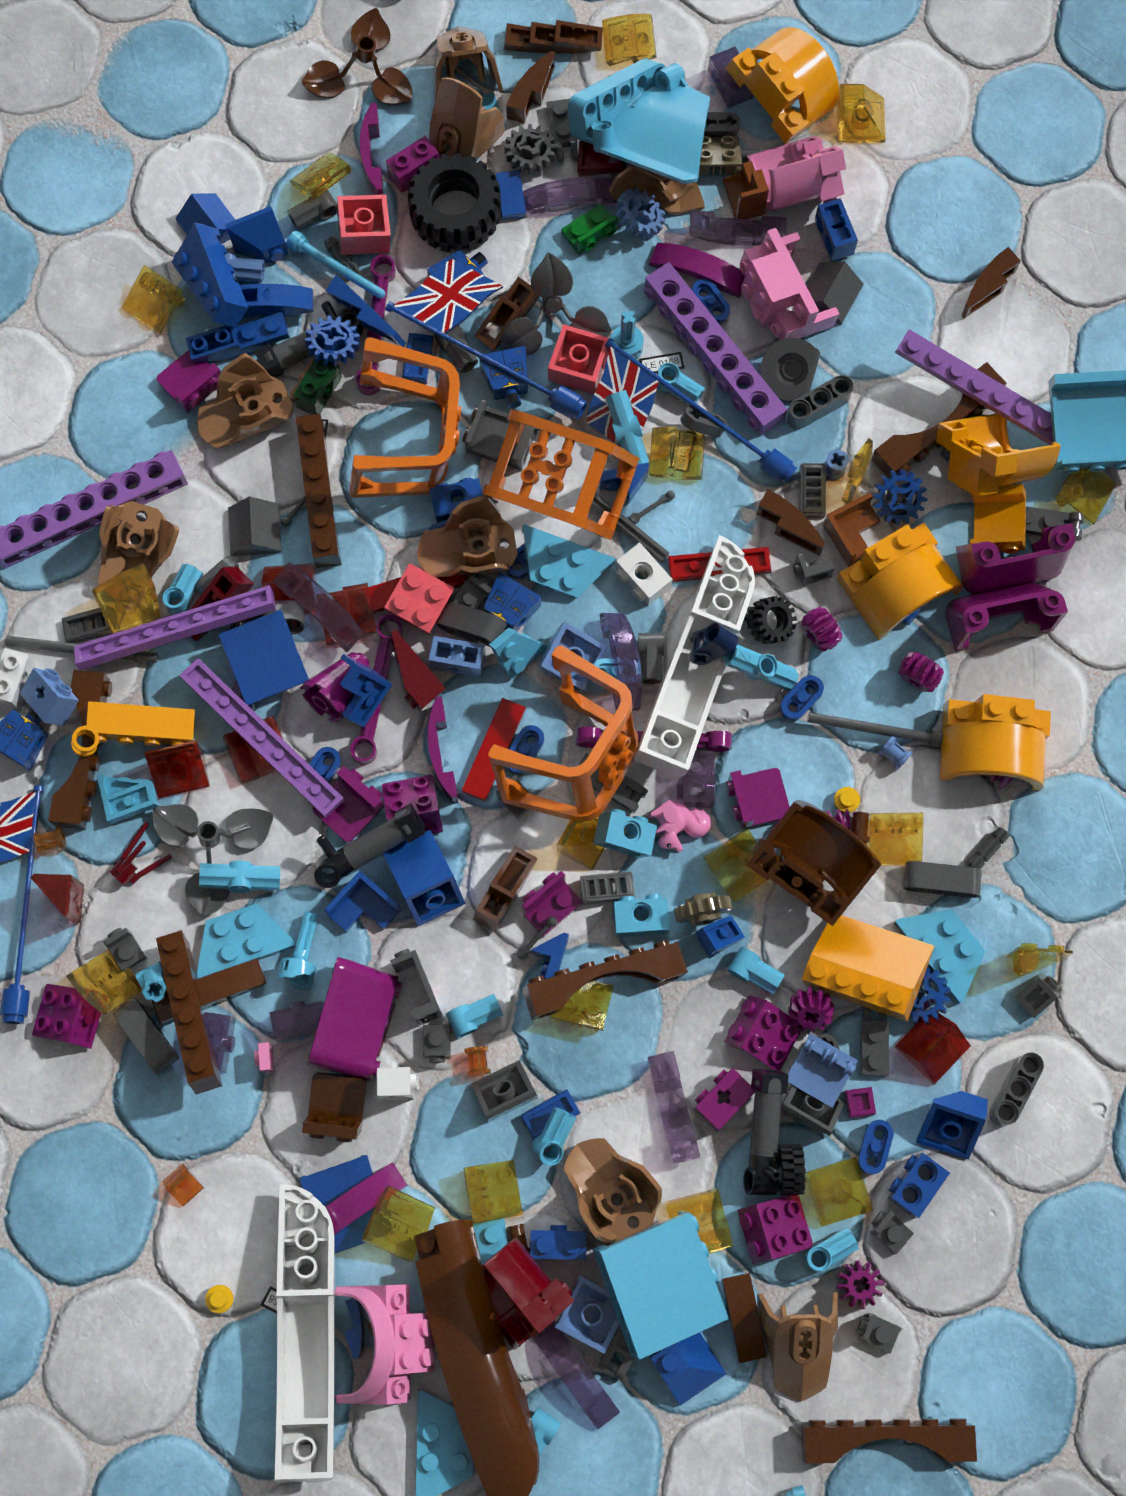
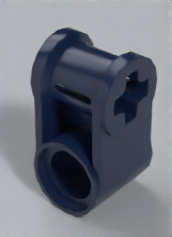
(711, 644)

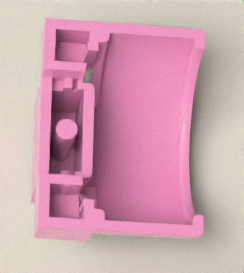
(800, 172)

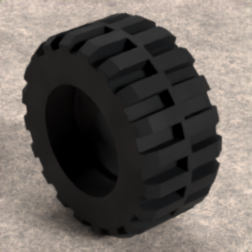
(447, 175)

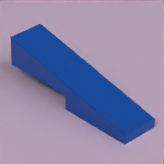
(367, 316)

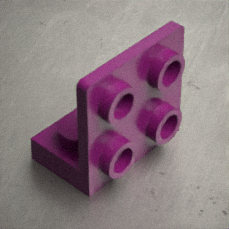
(420, 793)
(552, 899)
(66, 1017)

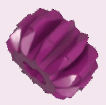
(821, 629)
(921, 672)
(811, 1009)
(857, 1274)

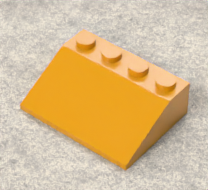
(868, 966)

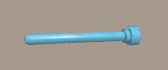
(298, 244)

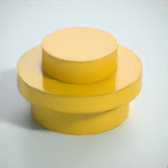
(847, 798)
(219, 1298)

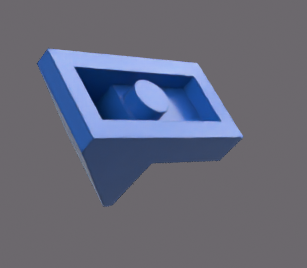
(611, 482)
(719, 935)
(554, 951)

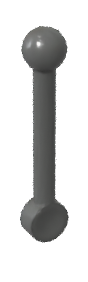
(635, 517)
(285, 521)
(523, 952)

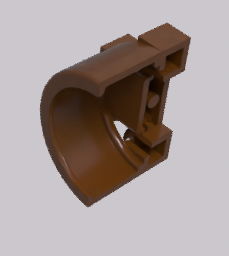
(813, 850)

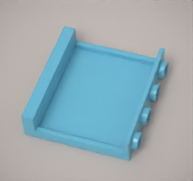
(1089, 420)
(661, 1285)

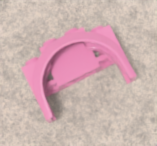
(776, 284)
(400, 1344)

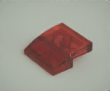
(357, 603)
(245, 759)

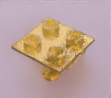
(153, 299)
(1086, 492)
(896, 837)
(1028, 955)
(587, 1006)
(493, 1191)

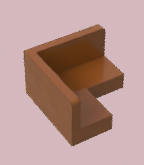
(747, 192)
(846, 525)

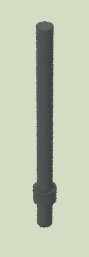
(69, 648)
(933, 738)

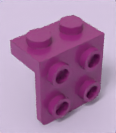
(189, 381)
(757, 797)
(357, 809)
(763, 1032)
(775, 1228)

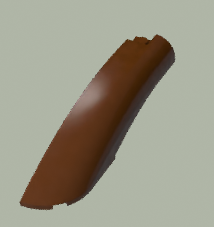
(476, 1360)

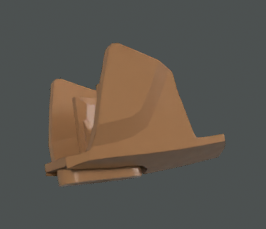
(462, 44)
(462, 121)
(673, 195)
(241, 389)
(120, 524)
(471, 524)
(599, 1174)
(799, 1348)

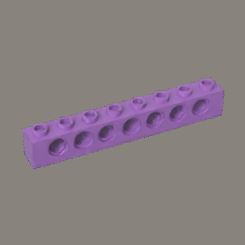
(669, 281)
(82, 521)

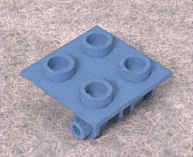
(821, 1070)

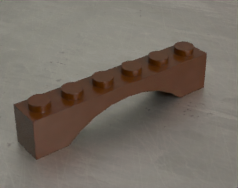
(904, 450)
(318, 491)
(72, 800)
(655, 965)
(192, 1034)
(830, 1442)

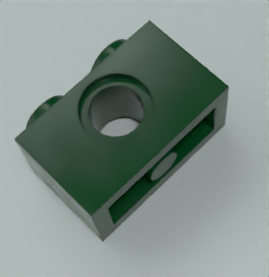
(317, 387)

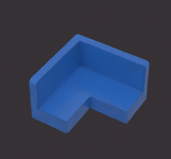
(368, 690)
(362, 897)

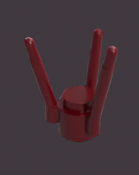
(125, 870)

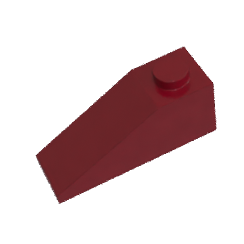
(226, 584)
(416, 678)

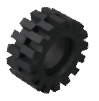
(759, 620)
(792, 1169)

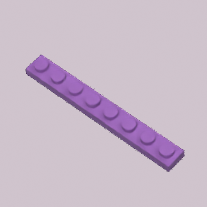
(976, 385)
(174, 627)
(262, 738)

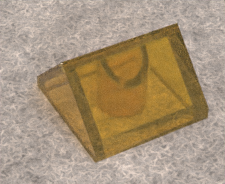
(578, 843)

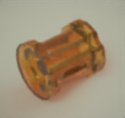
(42, 845)
(477, 1061)

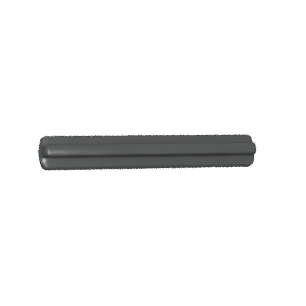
(632, 530)

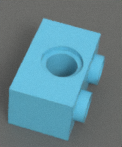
(611, 833)
(628, 925)

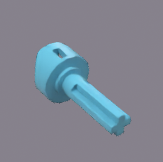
(628, 336)
(298, 967)

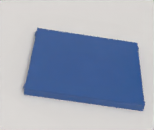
(264, 657)
(333, 1183)

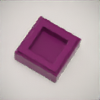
(860, 1102)

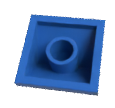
(206, 210)

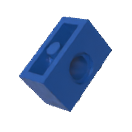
(443, 494)

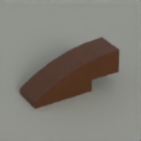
(530, 88)
(991, 281)
(508, 308)
(790, 522)
(504, 889)
(744, 1317)

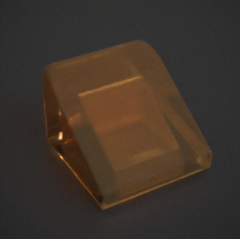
(182, 1185)

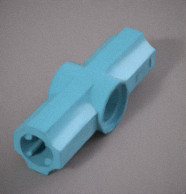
(627, 425)
(762, 667)
(239, 876)

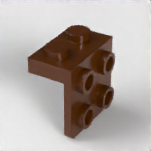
(335, 1107)

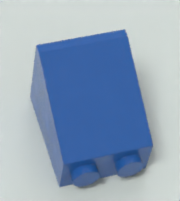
(424, 878)

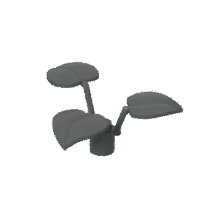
(551, 282)
(178, 822)

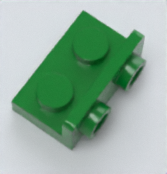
(590, 229)

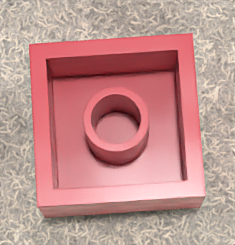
(363, 224)
(578, 359)
(419, 599)

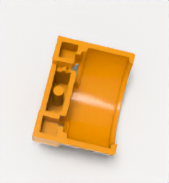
(790, 70)
(983, 456)
(898, 578)
(994, 739)

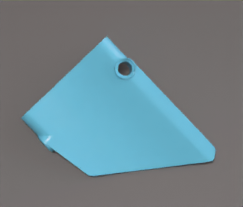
(644, 119)

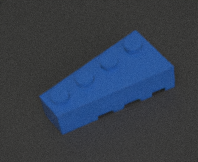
(209, 276)

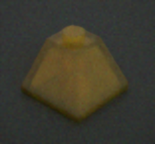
(860, 115)
(128, 599)
(838, 1191)

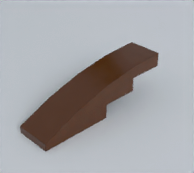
(558, 38)
(218, 987)

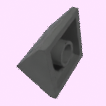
(834, 286)
(254, 527)
(504, 1091)
(811, 1112)

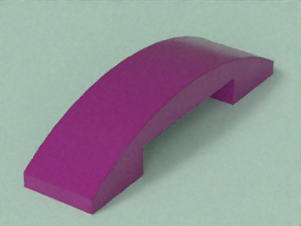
(370, 129)
(699, 265)
(438, 721)
(363, 1197)

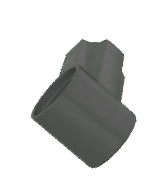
(312, 210)
(462, 359)
(651, 652)

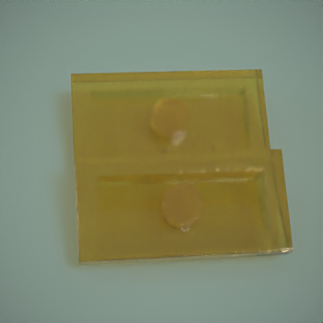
(629, 38)
(321, 175)
(676, 454)
(857, 471)
(730, 868)
(104, 983)
(710, 1217)
(396, 1223)

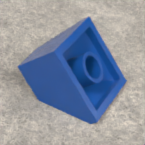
(258, 236)
(954, 1123)
(688, 1367)

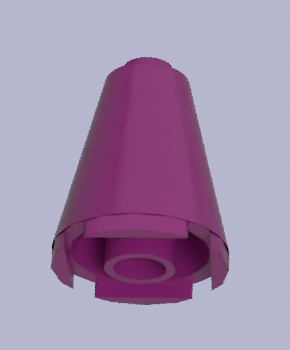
(324, 689)

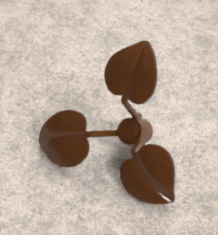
(368, 35)

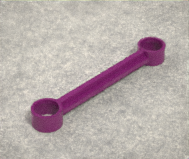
(378, 306)
(381, 666)
(712, 741)

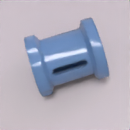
(839, 458)
(895, 753)

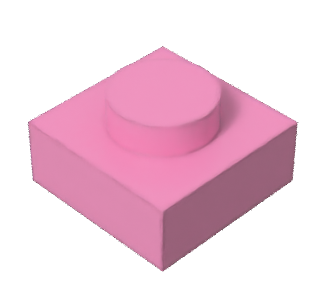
(264, 1057)

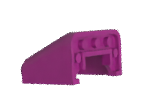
(985, 571)
(972, 613)
(353, 1019)

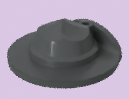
(790, 367)

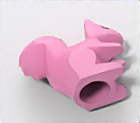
(674, 818)

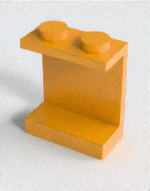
(1001, 518)

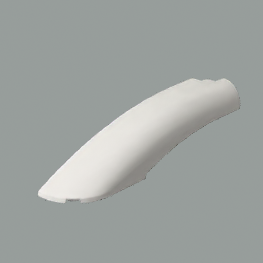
(690, 688)
(305, 1339)

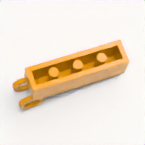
(134, 723)

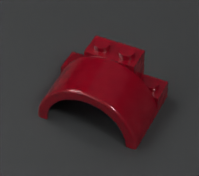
(523, 1293)

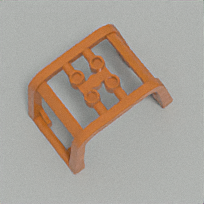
(445, 395)
(554, 484)
(611, 762)

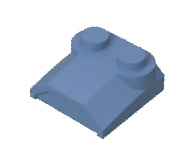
(579, 644)
(589, 1316)

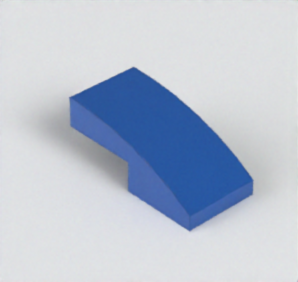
(355, 1336)

